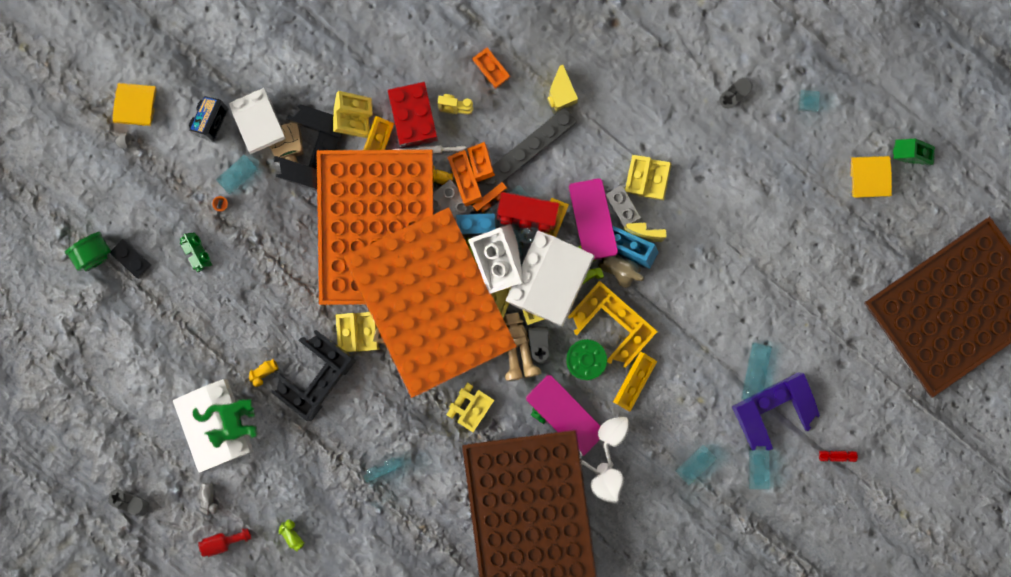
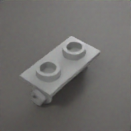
(623, 205)

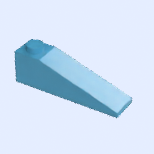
(635, 248)

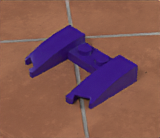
(792, 388)

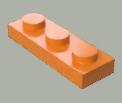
(465, 178)

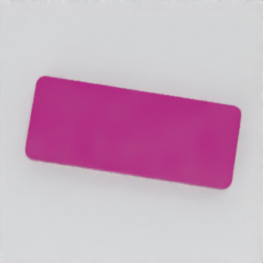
(593, 218)
(564, 412)

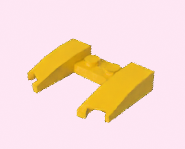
(639, 329)

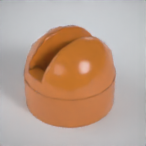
(223, 206)

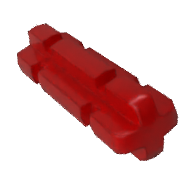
(838, 456)

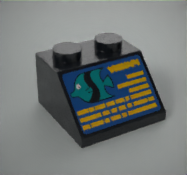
(208, 118)

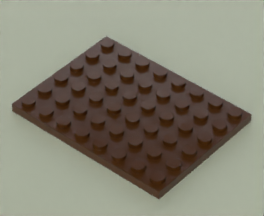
(950, 308)
(529, 507)

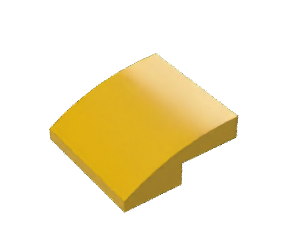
(134, 104)
(871, 176)

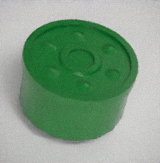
(88, 252)
(586, 359)

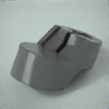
(742, 86)
(120, 499)

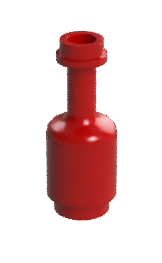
(220, 543)

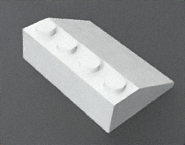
(551, 278)
(202, 450)

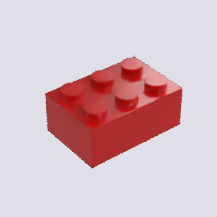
(412, 115)
(527, 212)

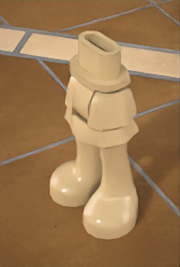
(521, 340)

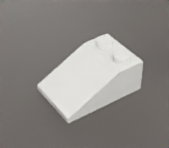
(257, 121)
(498, 258)

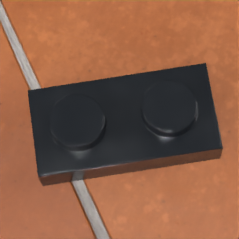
(130, 258)

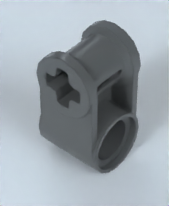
(539, 342)

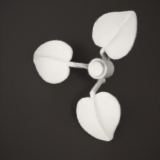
(609, 481)

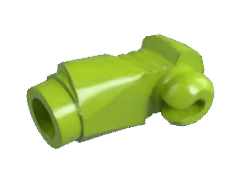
(290, 535)

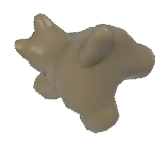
(622, 269)

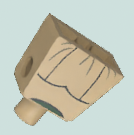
(292, 145)

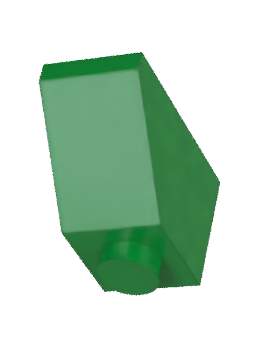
(914, 151)

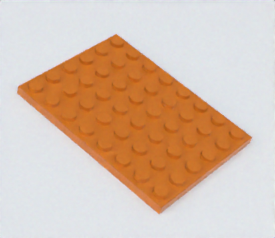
(362, 201)
(429, 302)

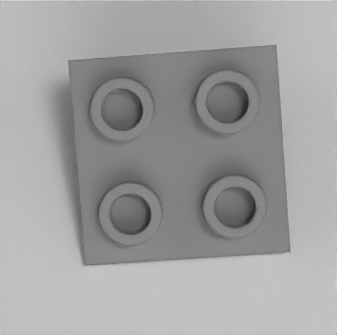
(449, 196)

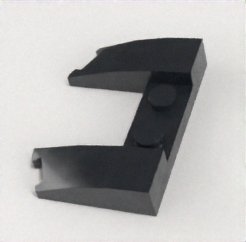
(326, 140)
(309, 403)

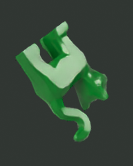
(231, 421)

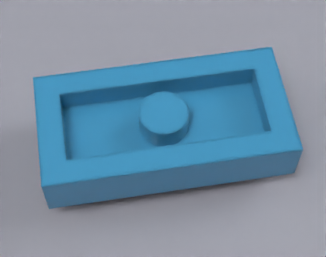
(476, 223)

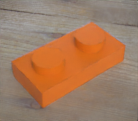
(491, 68)
(481, 162)
(494, 194)

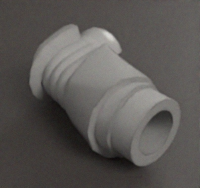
(206, 498)

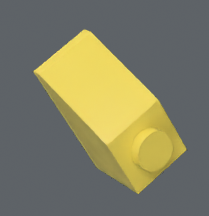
(562, 91)

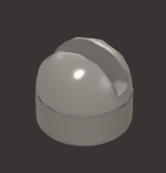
(123, 140)

